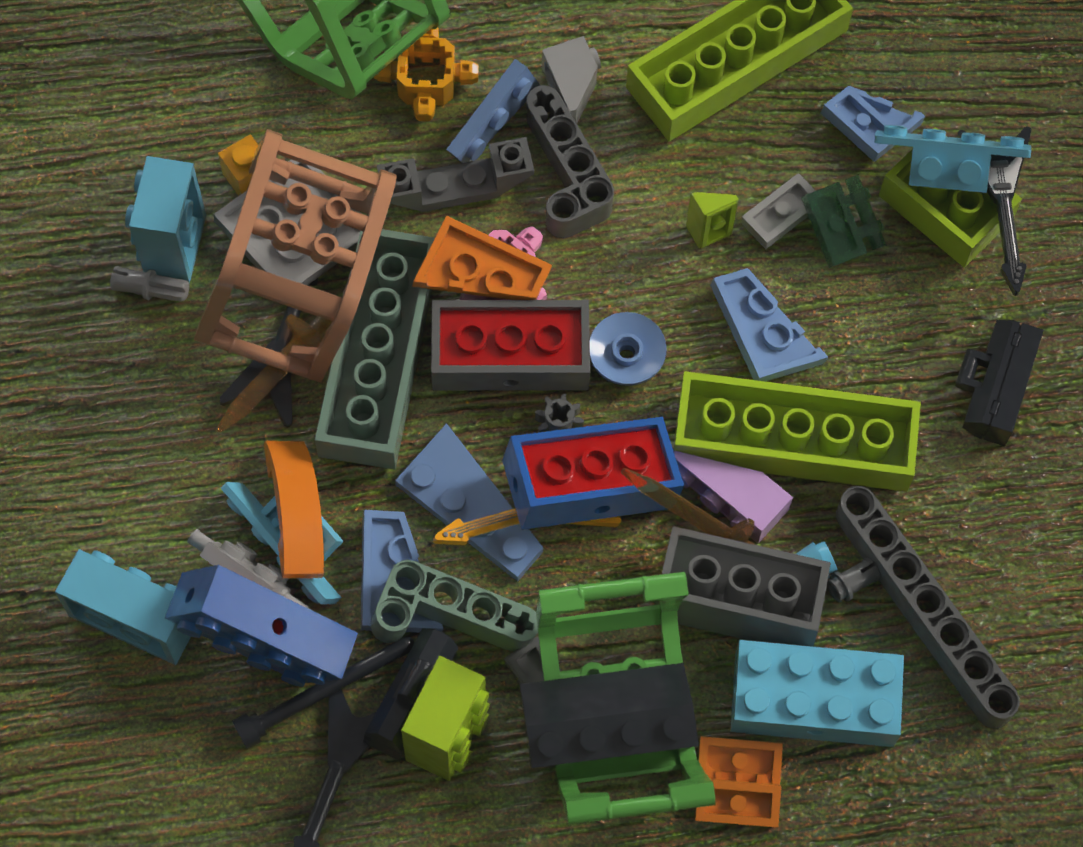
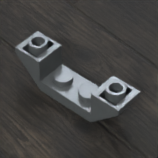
(464, 182)

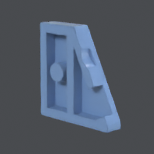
(862, 115)

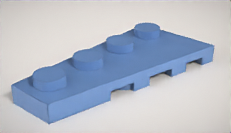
(454, 486)

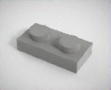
(778, 212)

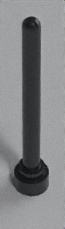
(254, 727)

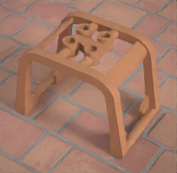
(287, 236)

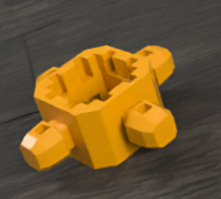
(424, 95)

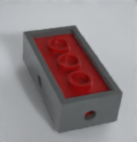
(510, 345)

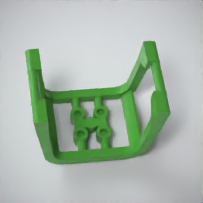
(349, 48)
(669, 590)

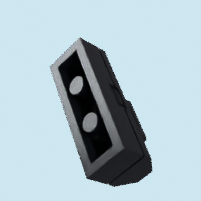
(1008, 369)
(386, 726)

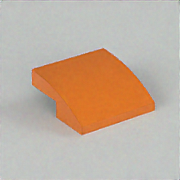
(744, 781)

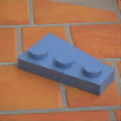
(494, 112)
(761, 330)
(384, 544)

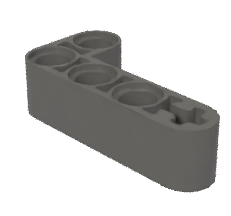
(563, 157)

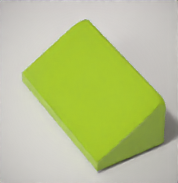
(711, 217)

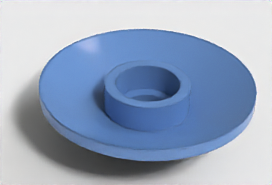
(632, 333)

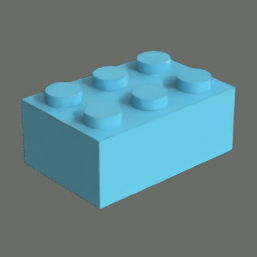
(166, 217)
(121, 604)

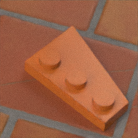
(480, 265)

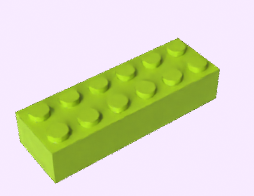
(730, 57)
(799, 430)

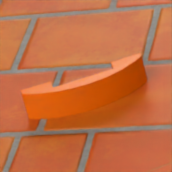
(297, 509)

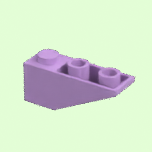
(735, 492)

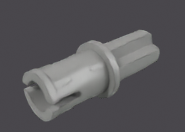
(149, 284)

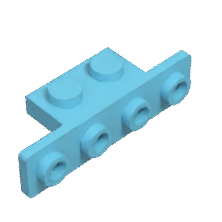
(951, 161)
(267, 531)

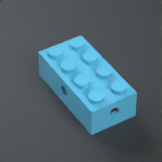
(817, 693)

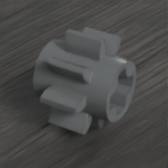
(561, 409)

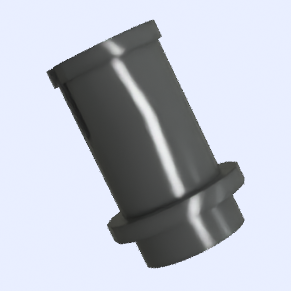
(845, 584)

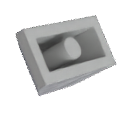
(572, 72)

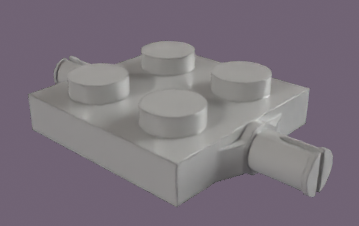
(242, 561)

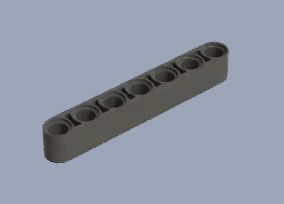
(927, 625)

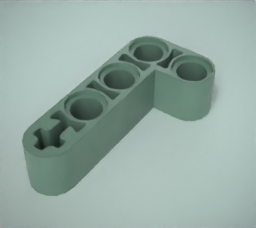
(457, 615)

